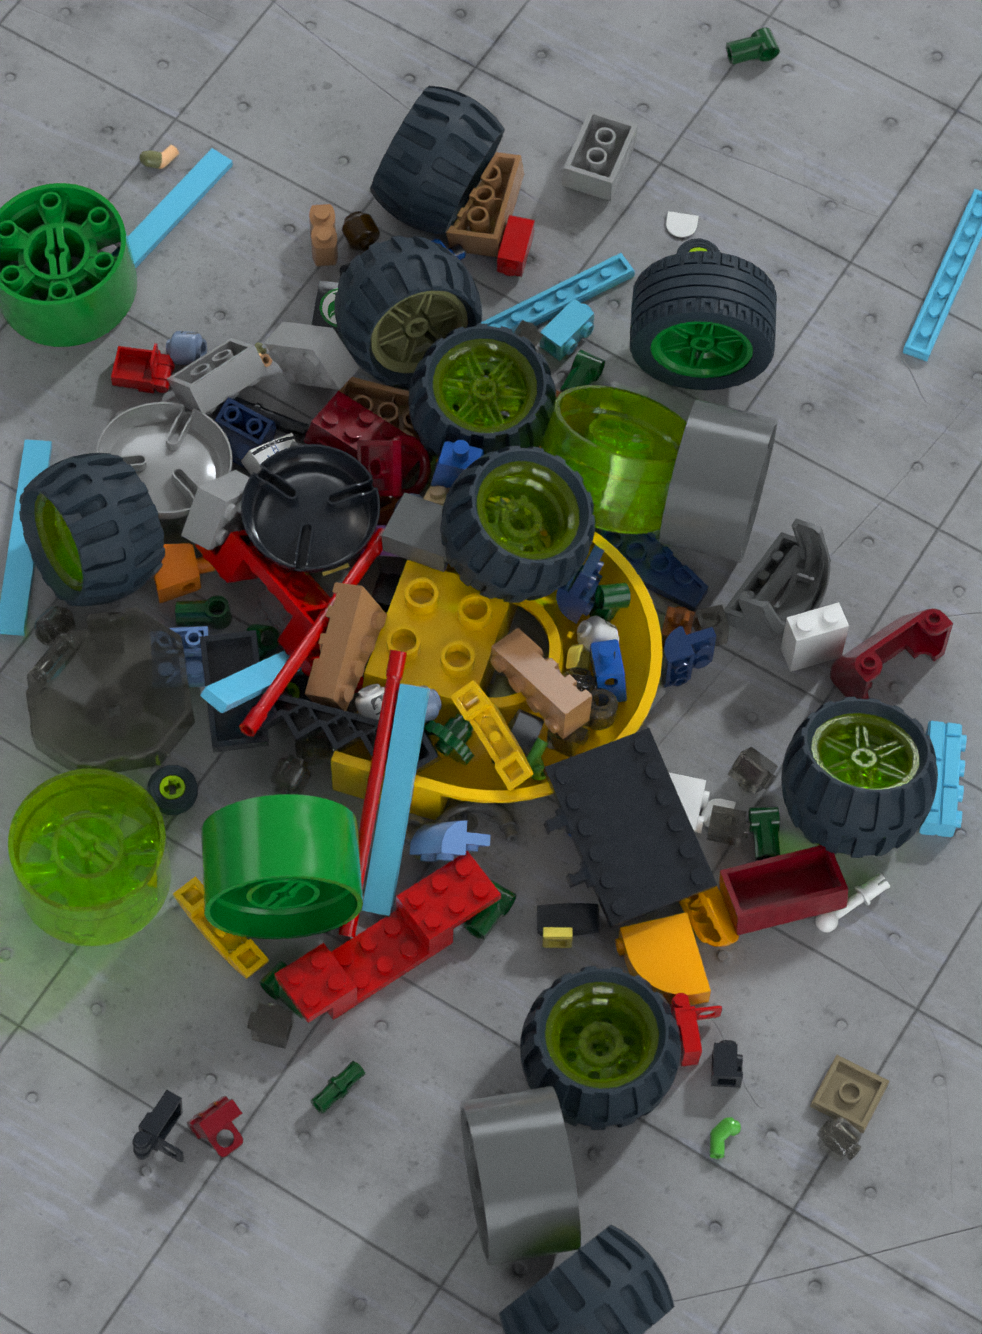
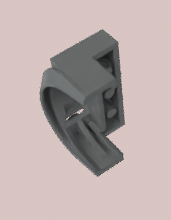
(786, 557)

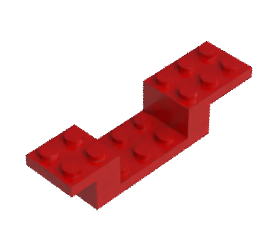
(296, 590)
(391, 946)

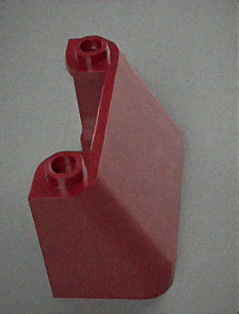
(916, 632)

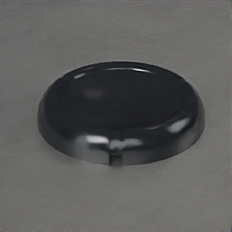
(310, 508)

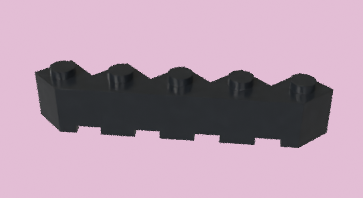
(340, 726)

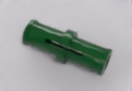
(337, 1087)

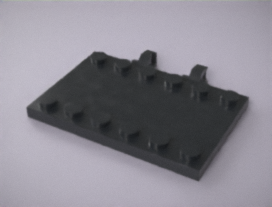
(627, 828)

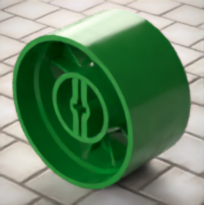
(76, 302)
(281, 867)

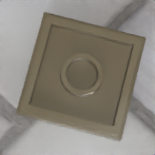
(849, 1093)

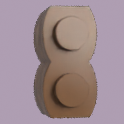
(323, 235)

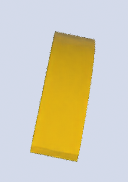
(494, 734)
(236, 950)

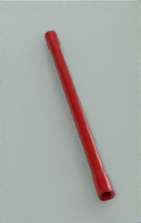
(394, 674)
(259, 712)

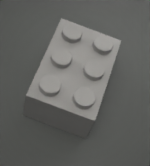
(600, 154)
(311, 355)
(218, 376)
(216, 510)

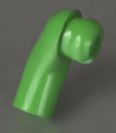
(535, 760)
(720, 1133)

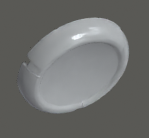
(169, 452)

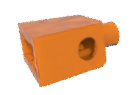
(180, 572)

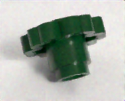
(451, 738)

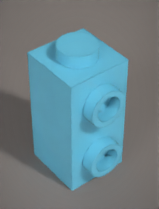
(567, 329)

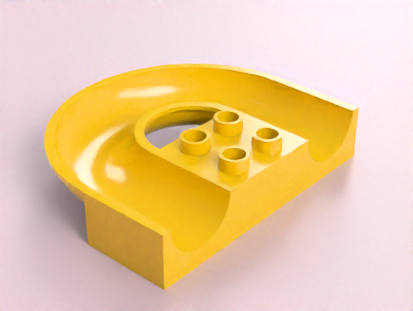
(449, 644)

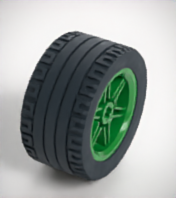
(703, 320)

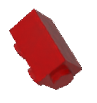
(515, 246)

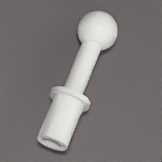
(866, 892)

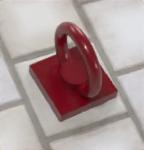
(383, 463)

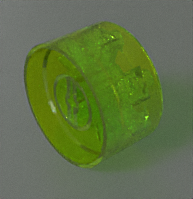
(620, 449)
(79, 841)

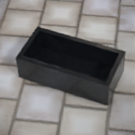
(223, 657)

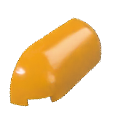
(710, 918)

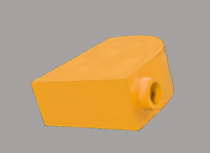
(666, 957)

